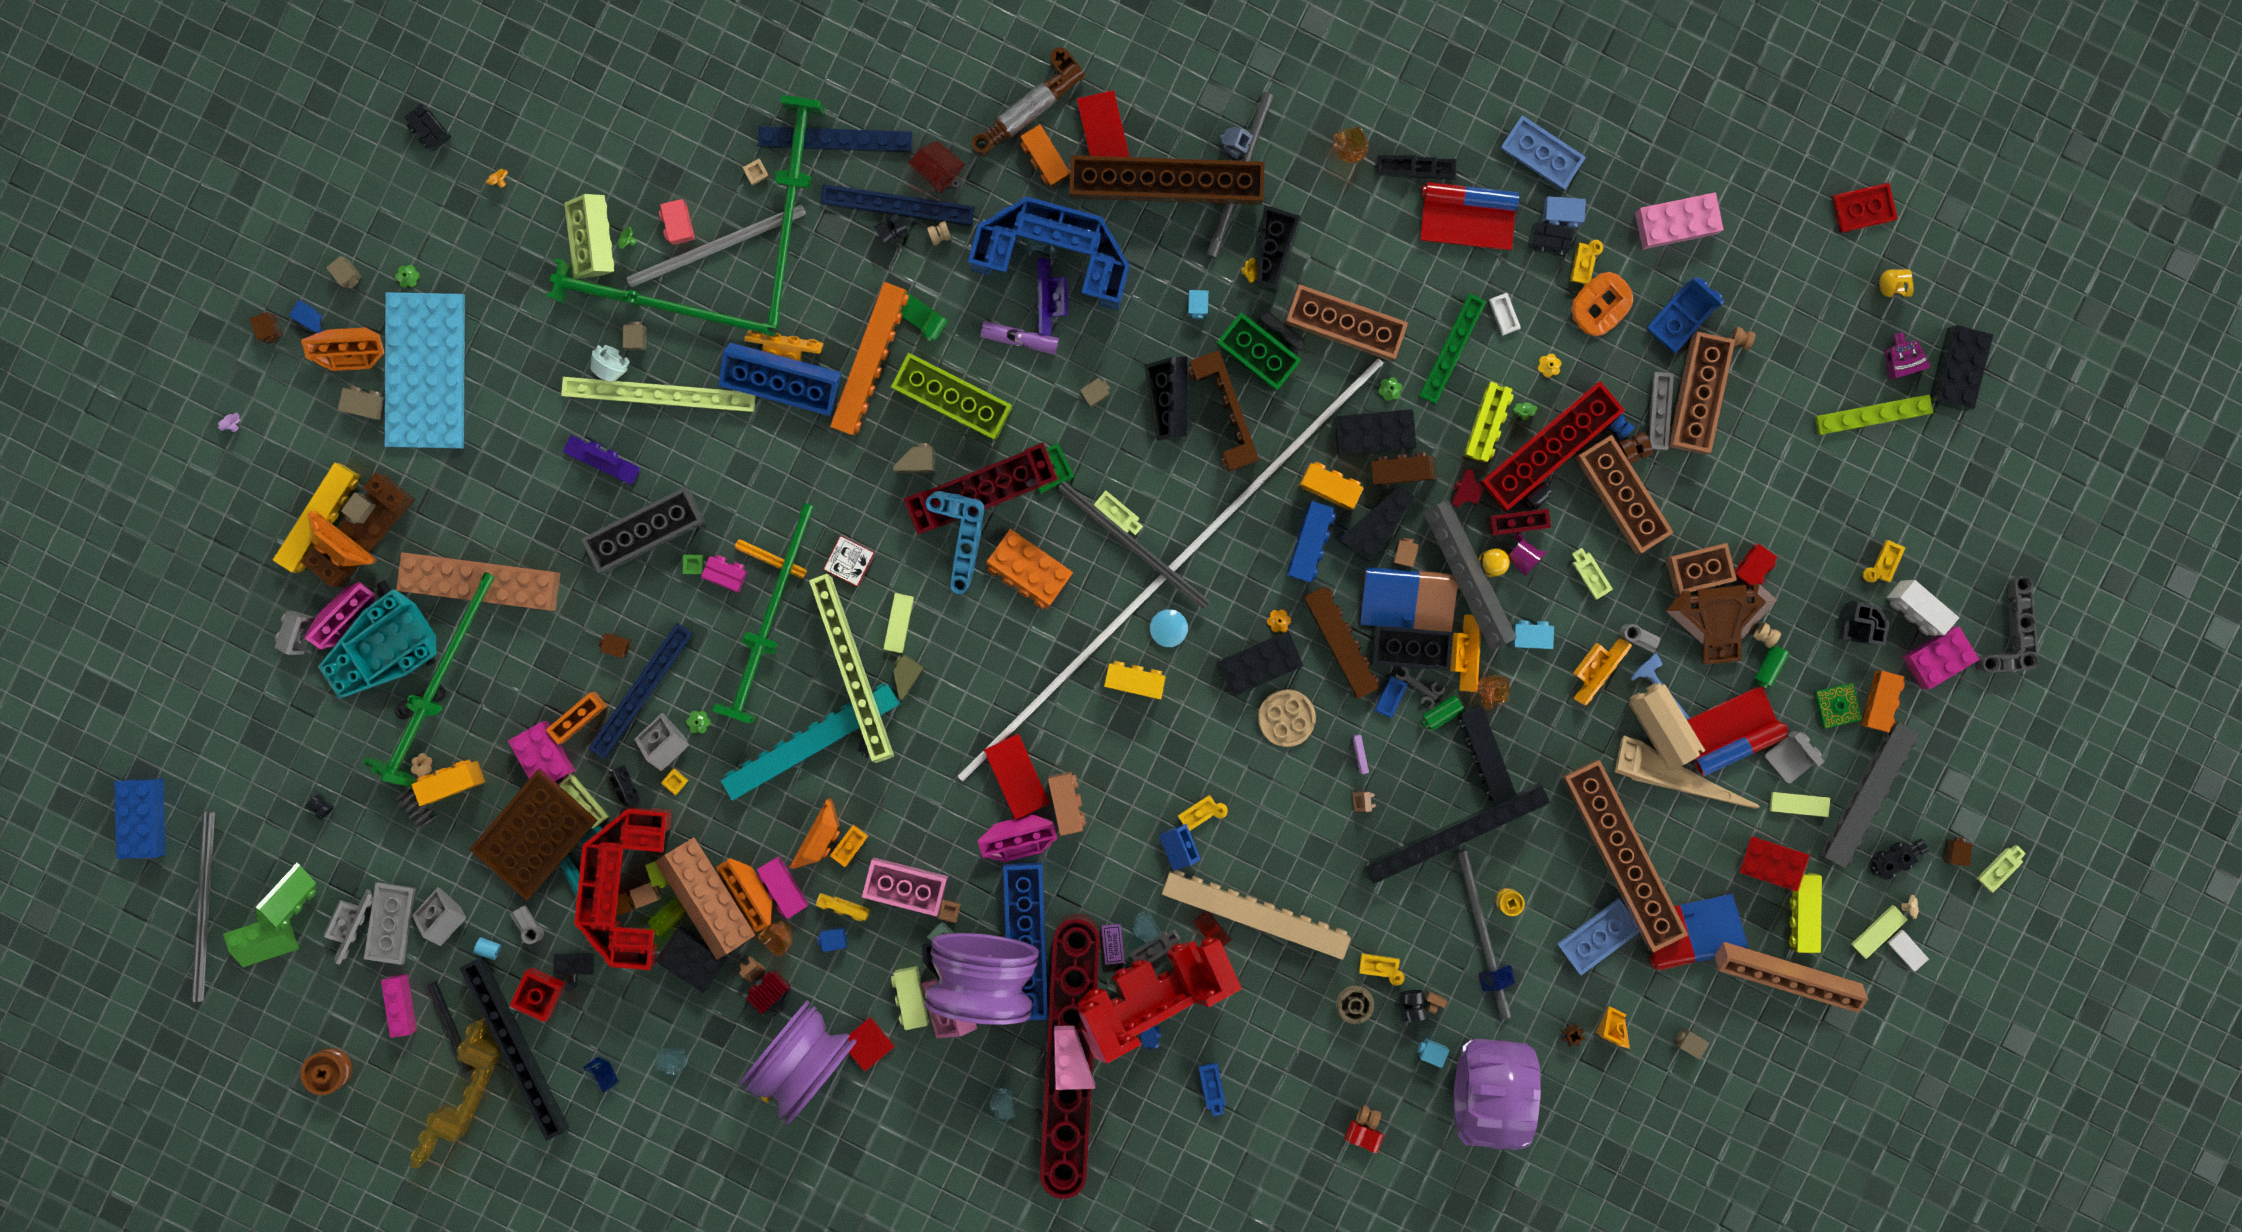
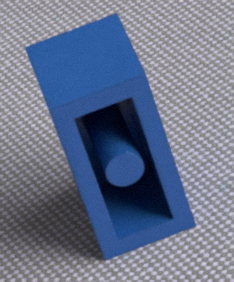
(1179, 847)

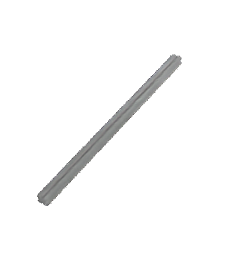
(711, 247)

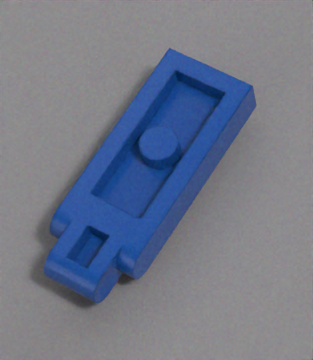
(1212, 1088)

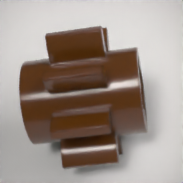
(1571, 1030)

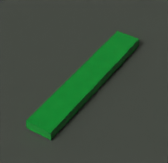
(1452, 348)

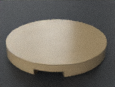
(1286, 718)

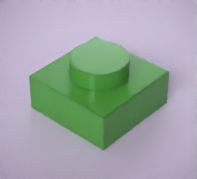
(693, 564)

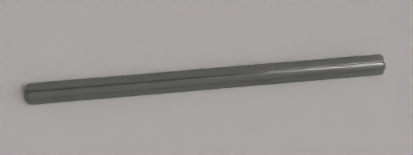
(1132, 544)
(203, 902)

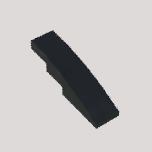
(1416, 167)

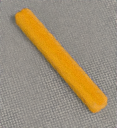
(768, 557)

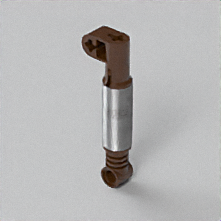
(1030, 105)

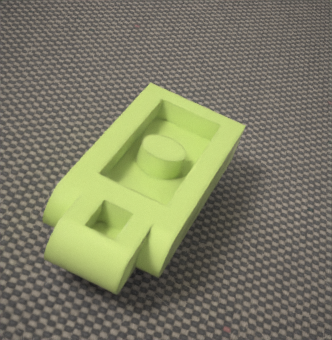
(1118, 513)
(1591, 574)
(2001, 868)

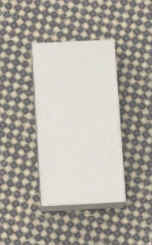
(1504, 314)
(1908, 950)

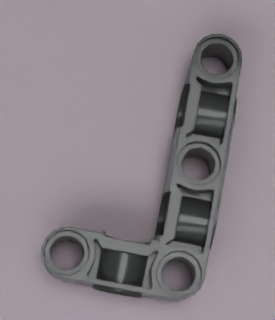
(2023, 639)

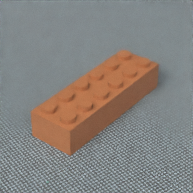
(1346, 323)
(1701, 393)
(1624, 494)
(705, 898)

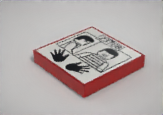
(849, 561)

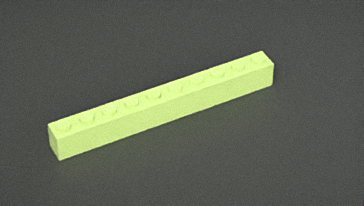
(851, 668)

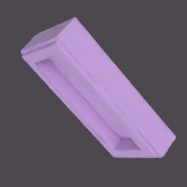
(1360, 754)

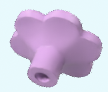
(229, 422)

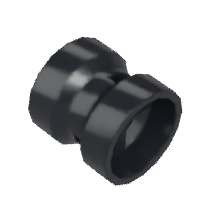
(319, 806)

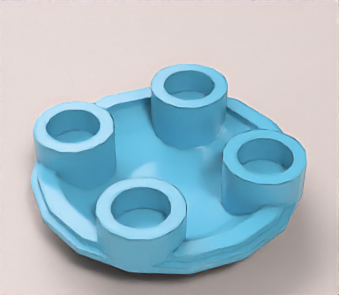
(1168, 628)

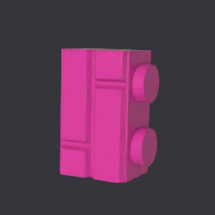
(725, 574)

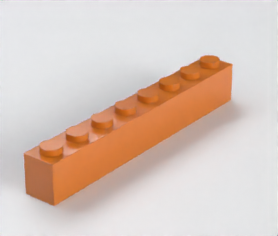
(869, 358)

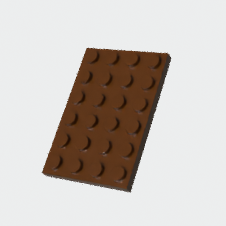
(533, 834)

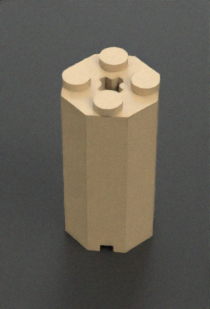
(1666, 726)

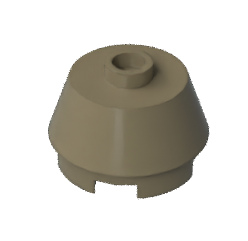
(1355, 1004)

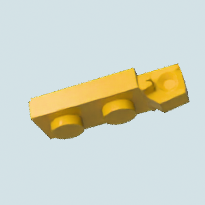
(843, 907)

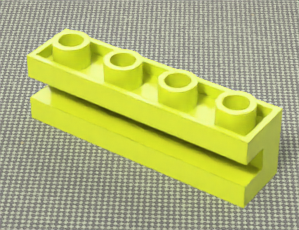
(1487, 422)
(1806, 915)

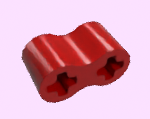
(1364, 1136)

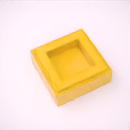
(674, 781)

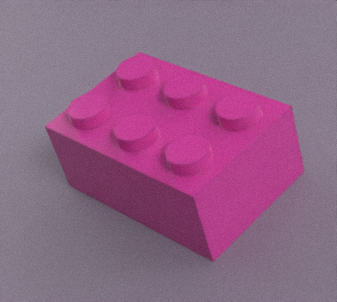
(1940, 658)
(539, 750)

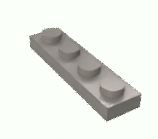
(1660, 410)

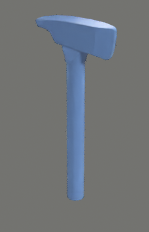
(1647, 669)

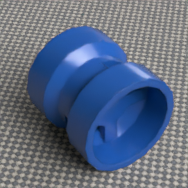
(1617, 423)

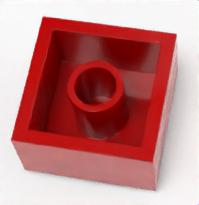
(537, 994)

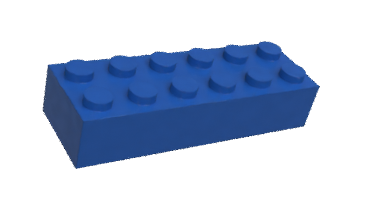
(779, 379)

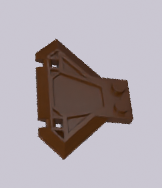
(1721, 618)

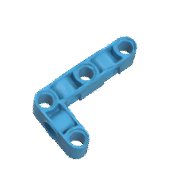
(969, 532)

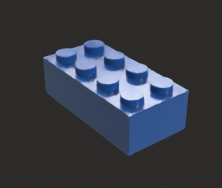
(1310, 541)
(139, 818)

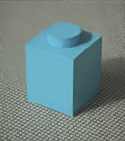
(1198, 304)
(1433, 1052)

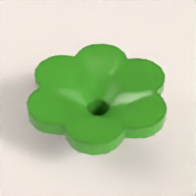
(625, 238)
(410, 278)
(1385, 390)
(1525, 410)
(703, 722)

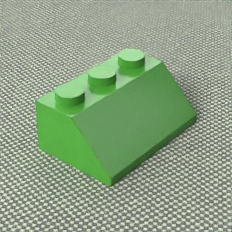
(286, 899)
(259, 943)

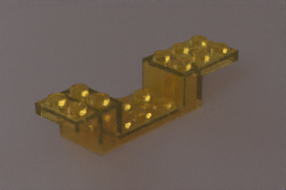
(452, 1122)

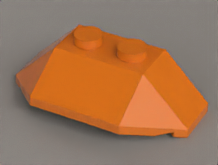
(344, 348)
(335, 543)
(819, 837)
(747, 892)

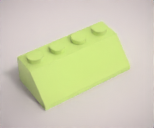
(589, 236)

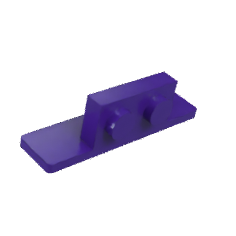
(1052, 296)
(602, 460)

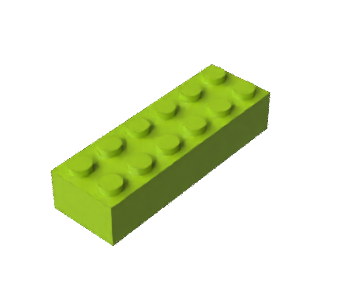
(952, 396)

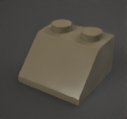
(917, 460)

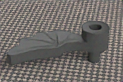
(954, 184)

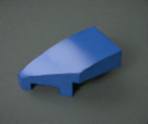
(306, 316)

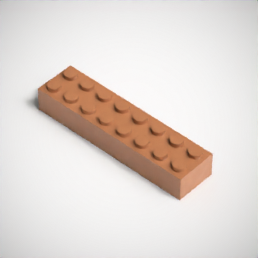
(461, 579)

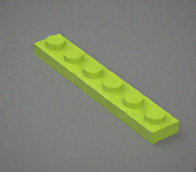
(1874, 414)

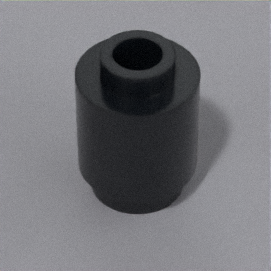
(1537, 496)

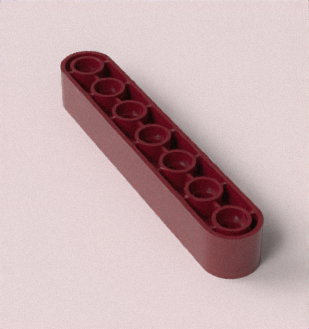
(1057, 1110)

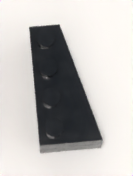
(1168, 396)

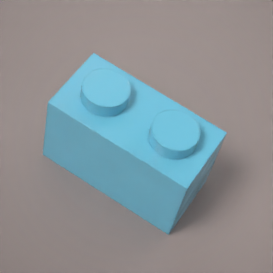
(1533, 635)

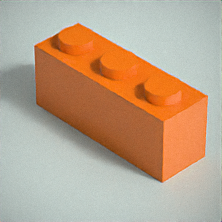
(1044, 157)
(1882, 701)
(576, 718)

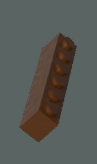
(1341, 642)

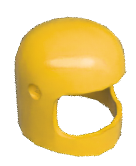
(1893, 282)
(1495, 562)

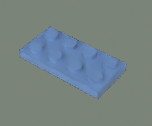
(1542, 153)
(1599, 937)

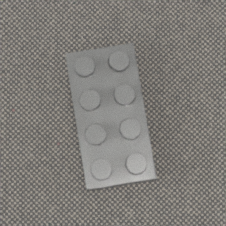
(389, 923)

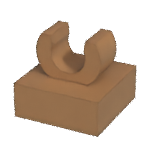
(1362, 801)
(752, 970)
(1434, 1001)

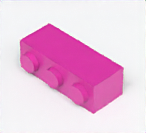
(782, 887)
(398, 1005)

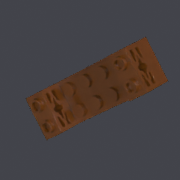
(1210, 366)
(391, 504)

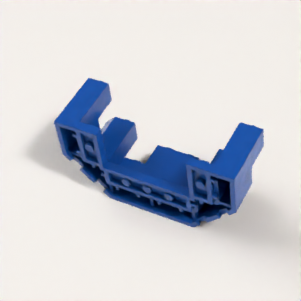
(1056, 227)

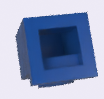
(1150, 1037)

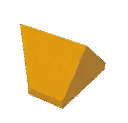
(1614, 1027)

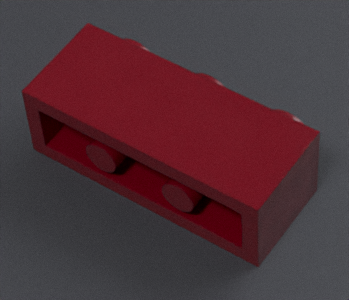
(1519, 522)

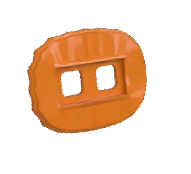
(1611, 313)

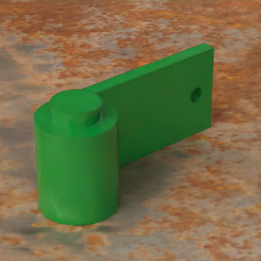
(924, 318)

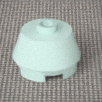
(607, 363)

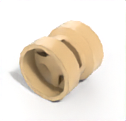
(943, 231)
(1767, 635)

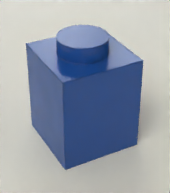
(833, 939)

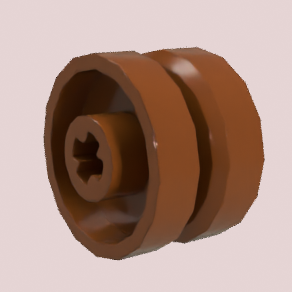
(326, 1071)

